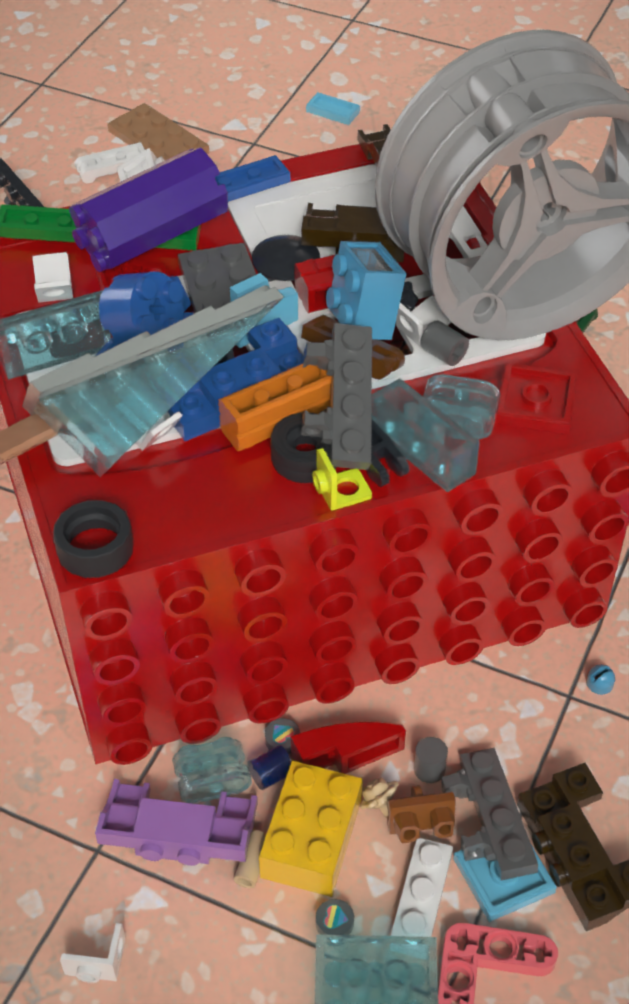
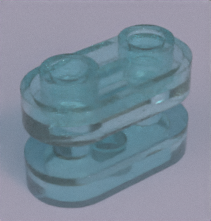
(465, 401)
(211, 770)

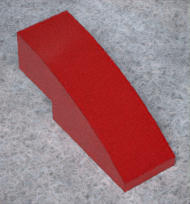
(348, 744)

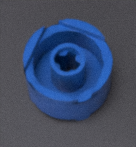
(140, 304)

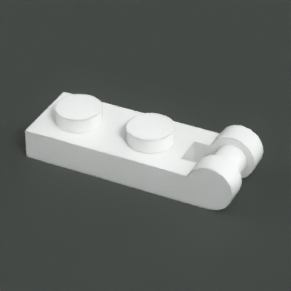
(105, 162)

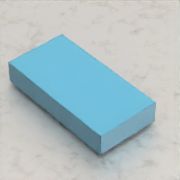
(333, 108)

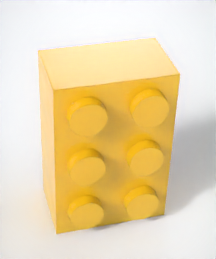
(311, 828)

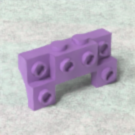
(174, 828)

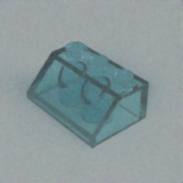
(51, 335)

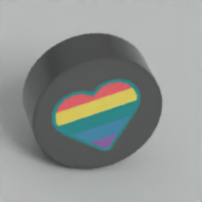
(280, 732)
(334, 918)

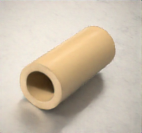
(249, 871)

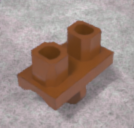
(420, 813)

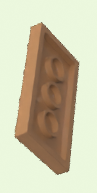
(154, 132)

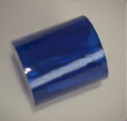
(269, 767)

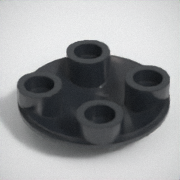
(279, 254)

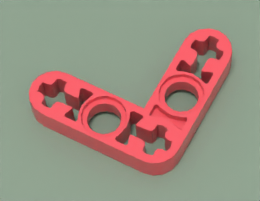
(469, 960)

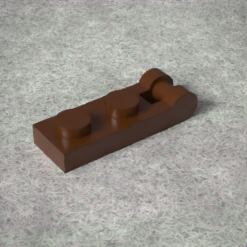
(384, 356)

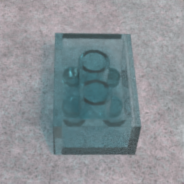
(376, 969)

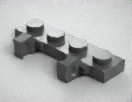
(348, 419)
(502, 829)

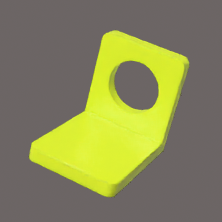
(327, 479)

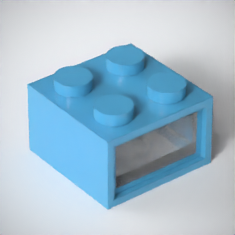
(366, 287)

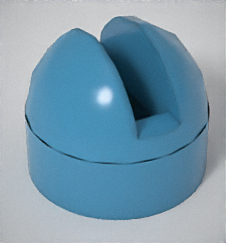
(604, 683)

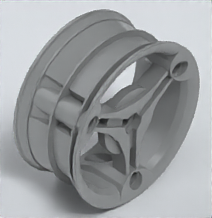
(556, 228)

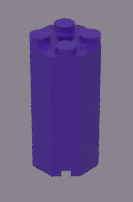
(148, 209)

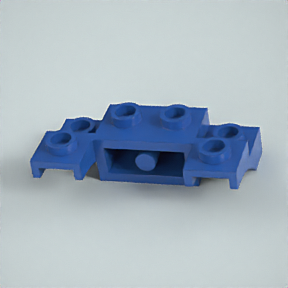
(273, 354)

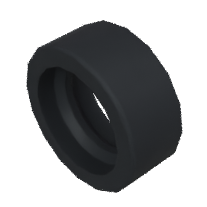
(93, 562)

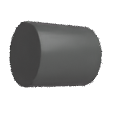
(444, 343)
(430, 759)

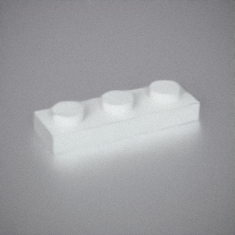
(422, 889)

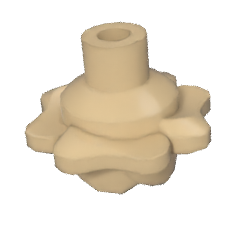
(377, 795)

